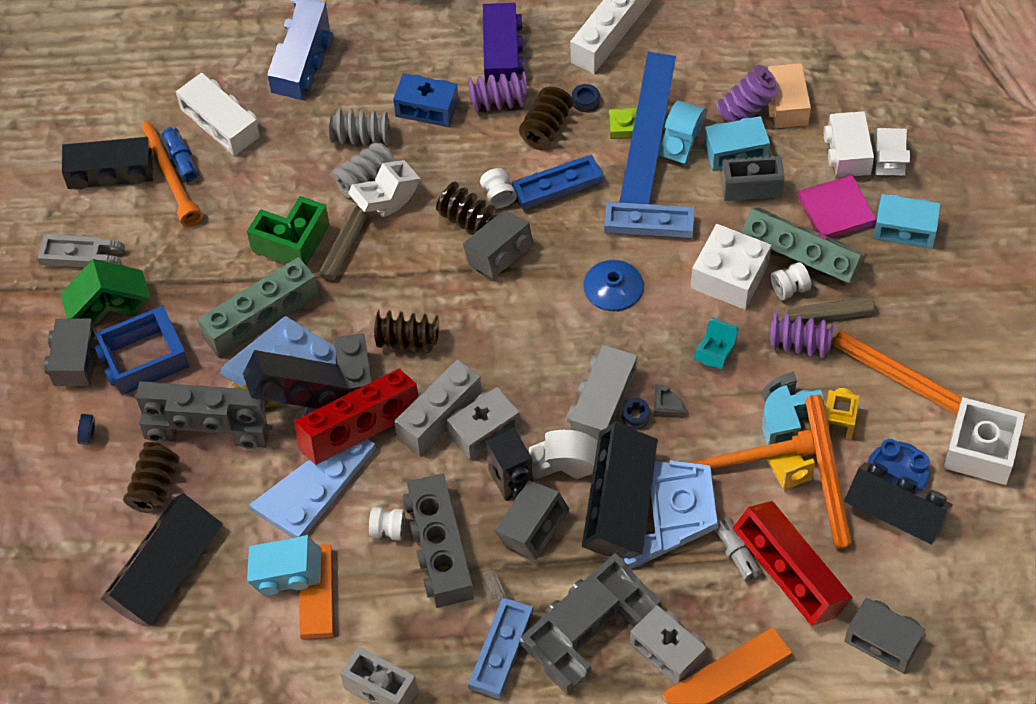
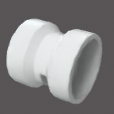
(497, 185)
(791, 281)
(387, 523)

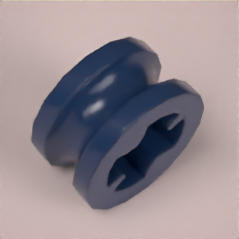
(644, 411)

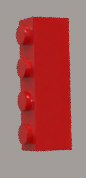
(792, 563)

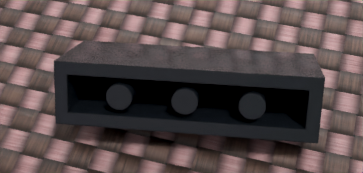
(620, 492)
(162, 561)

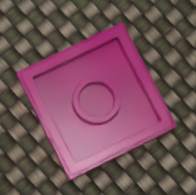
(836, 207)

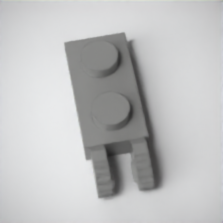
(77, 250)

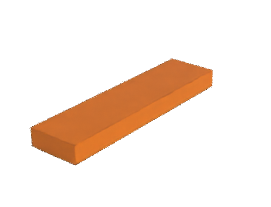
(730, 671)

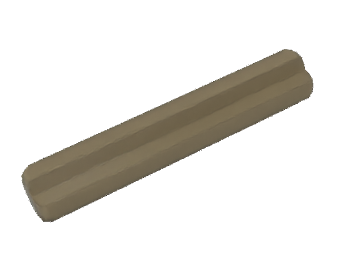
(343, 243)
(833, 310)

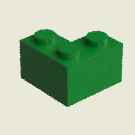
(290, 236)
(103, 289)

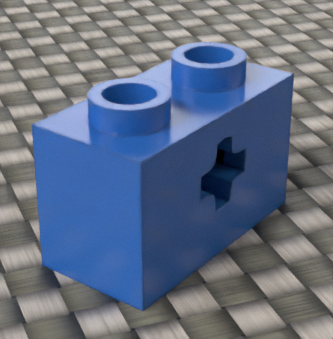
(426, 100)

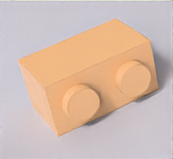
(792, 103)

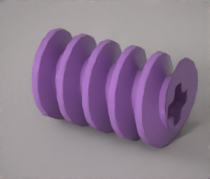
(498, 92)
(749, 95)
(801, 335)

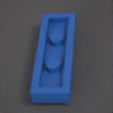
(557, 182)

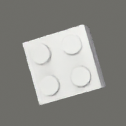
(730, 266)
(984, 441)

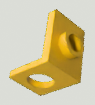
(791, 469)

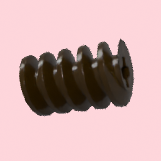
(545, 117)
(464, 209)
(406, 332)
(150, 476)

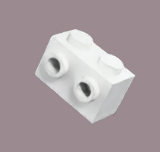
(849, 144)

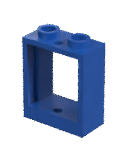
(132, 331)

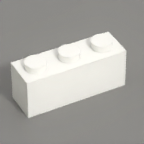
(218, 113)

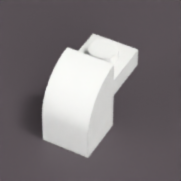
(890, 151)
(389, 191)
(564, 451)

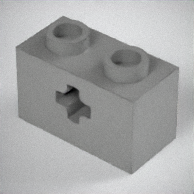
(482, 420)
(671, 660)
(378, 679)

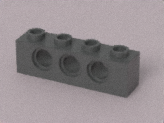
(448, 586)

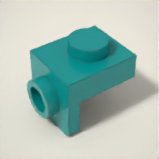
(717, 344)

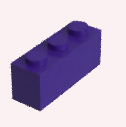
(501, 40)

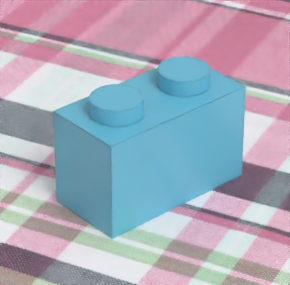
(735, 140)
(907, 221)
(284, 565)

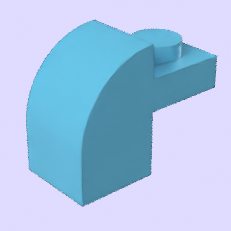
(681, 127)
(783, 414)

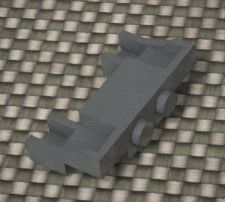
(201, 408)
(582, 615)

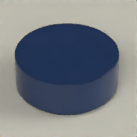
(585, 98)
(86, 429)

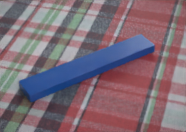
(648, 129)

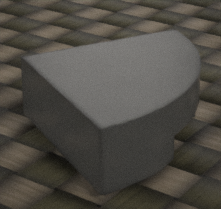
(787, 379)
(667, 403)

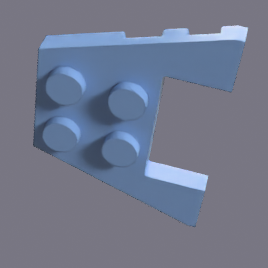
(282, 338)
(681, 508)

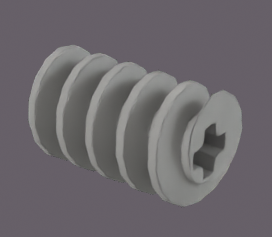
(359, 127)
(361, 167)

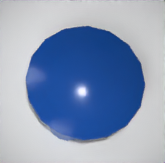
(903, 460)

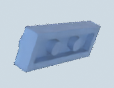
(649, 219)
(500, 648)

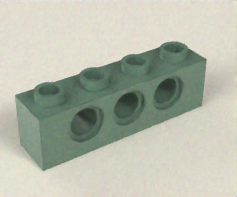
(805, 245)
(258, 307)

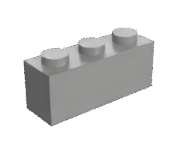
(603, 391)
(428, 415)

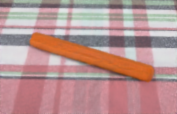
(897, 371)
(828, 472)

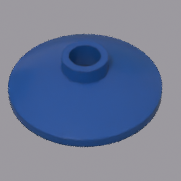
(609, 294)

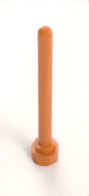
(188, 211)
(800, 444)

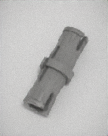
(738, 551)

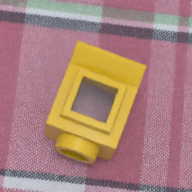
(842, 409)

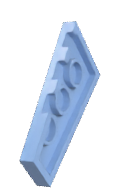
(309, 491)

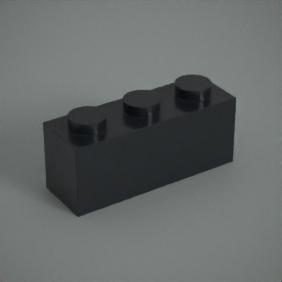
(107, 162)
(293, 380)
(898, 502)

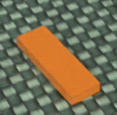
(317, 602)

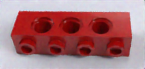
(355, 416)

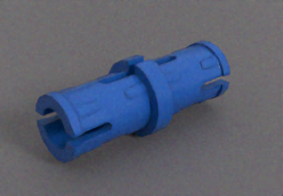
(179, 154)

